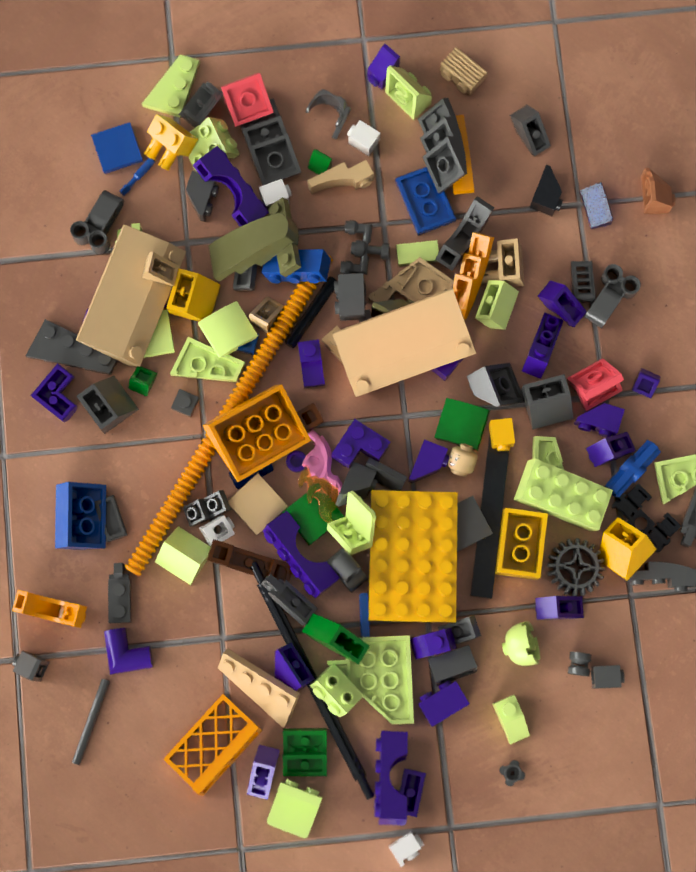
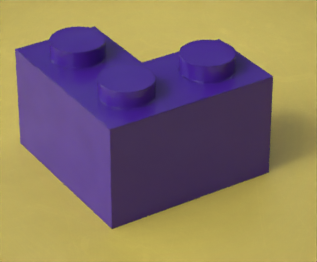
(359, 439)

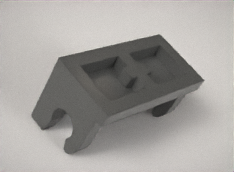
(201, 104)
(452, 665)

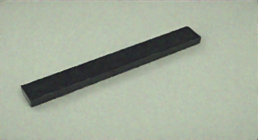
(491, 509)

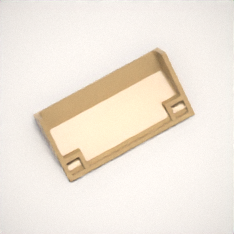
(125, 303)
(404, 342)

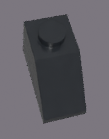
(547, 193)

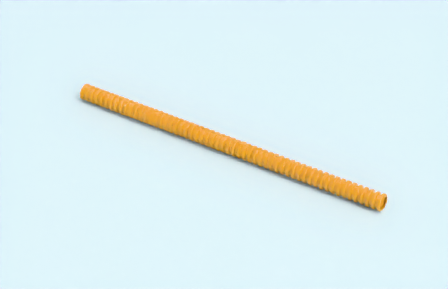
(206, 449)

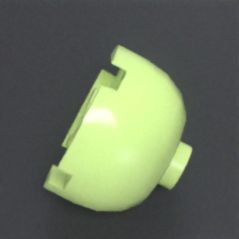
(521, 645)

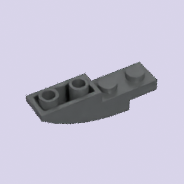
(677, 575)

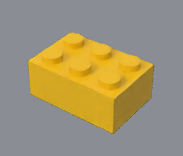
(521, 543)

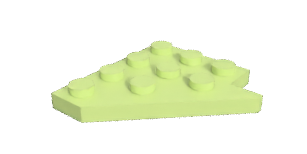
(384, 677)

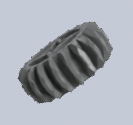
(594, 568)

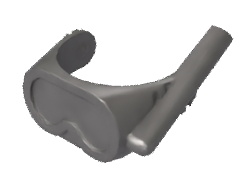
(340, 104)

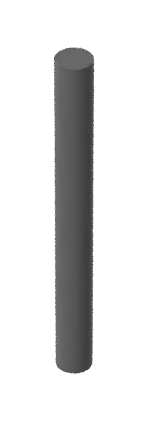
(90, 721)

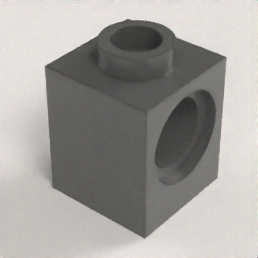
(607, 676)

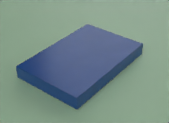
(424, 204)

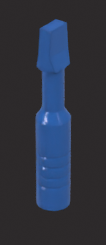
(137, 175)

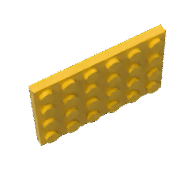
(413, 557)

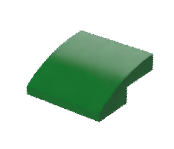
(461, 423)
(309, 520)
(304, 751)

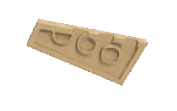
(265, 690)

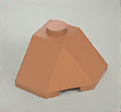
(656, 193)

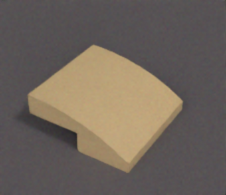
(257, 504)

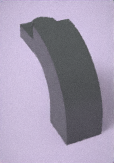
(459, 242)

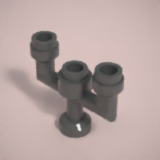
(361, 248)

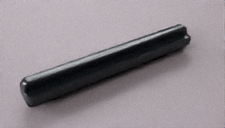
(310, 313)

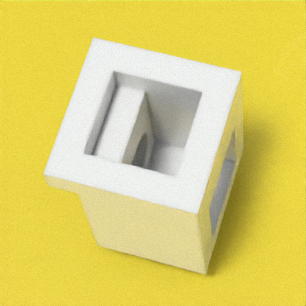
(226, 529)
(406, 847)

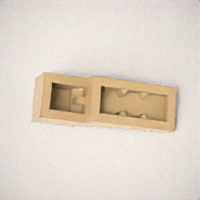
(357, 176)

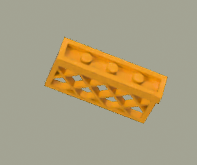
(225, 758)

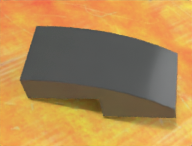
(206, 508)

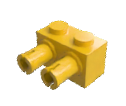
(174, 138)

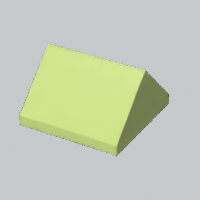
(183, 555)

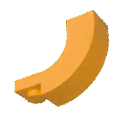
(49, 609)

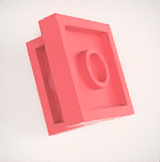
(247, 99)
(596, 383)

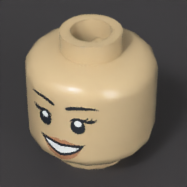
(462, 460)

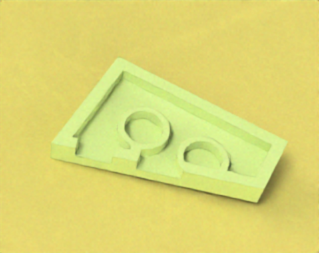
(174, 87)
(202, 362)
(547, 450)
(675, 476)

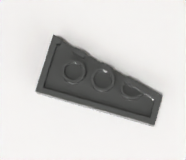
(61, 347)

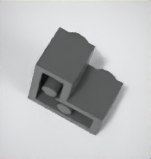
(351, 293)

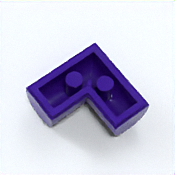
(50, 393)
(123, 659)
(411, 787)

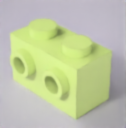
(497, 304)
(336, 690)

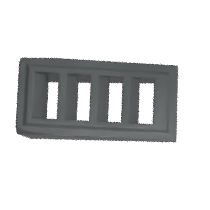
(583, 297)

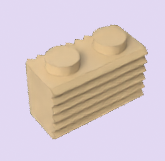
(462, 71)

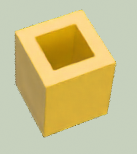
(502, 434)

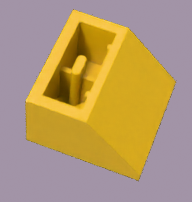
(192, 295)
(624, 548)

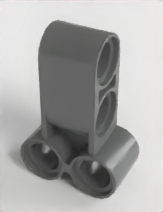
(98, 222)
(611, 295)
(347, 569)

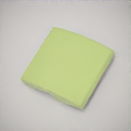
(227, 329)
(162, 338)

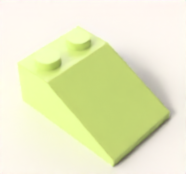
(407, 92)

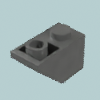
(201, 194)

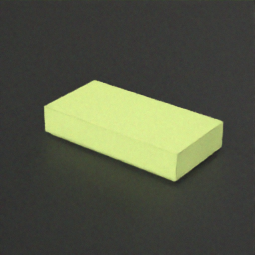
(409, 252)

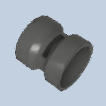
(581, 659)

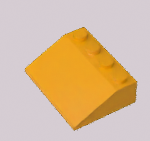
(257, 432)

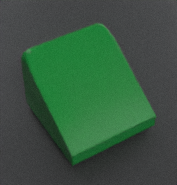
(319, 162)
(142, 380)

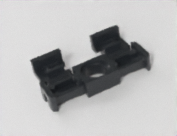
(629, 506)

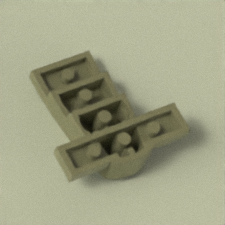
(258, 244)

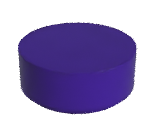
(294, 461)

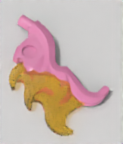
(319, 478)

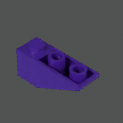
(542, 345)

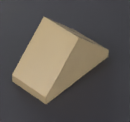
(160, 269)
(265, 314)

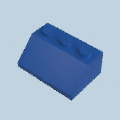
(76, 517)

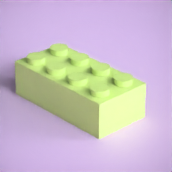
(563, 495)

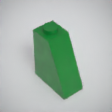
(336, 638)

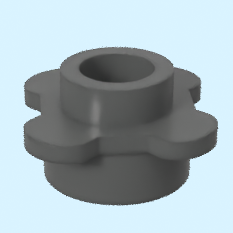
(511, 779)

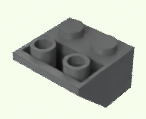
(547, 401)
(107, 403)

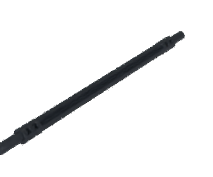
(331, 720)

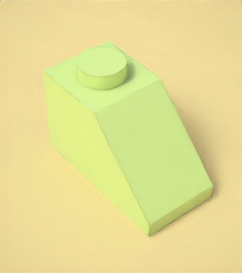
(511, 719)

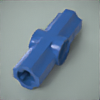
(633, 468)

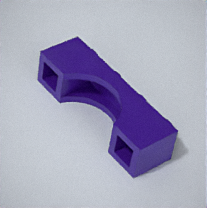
(217, 167)
(315, 575)
(391, 805)

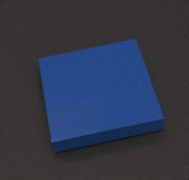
(117, 148)

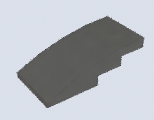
(443, 145)
(270, 147)
(470, 524)

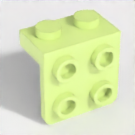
(210, 134)
(356, 529)
(294, 808)

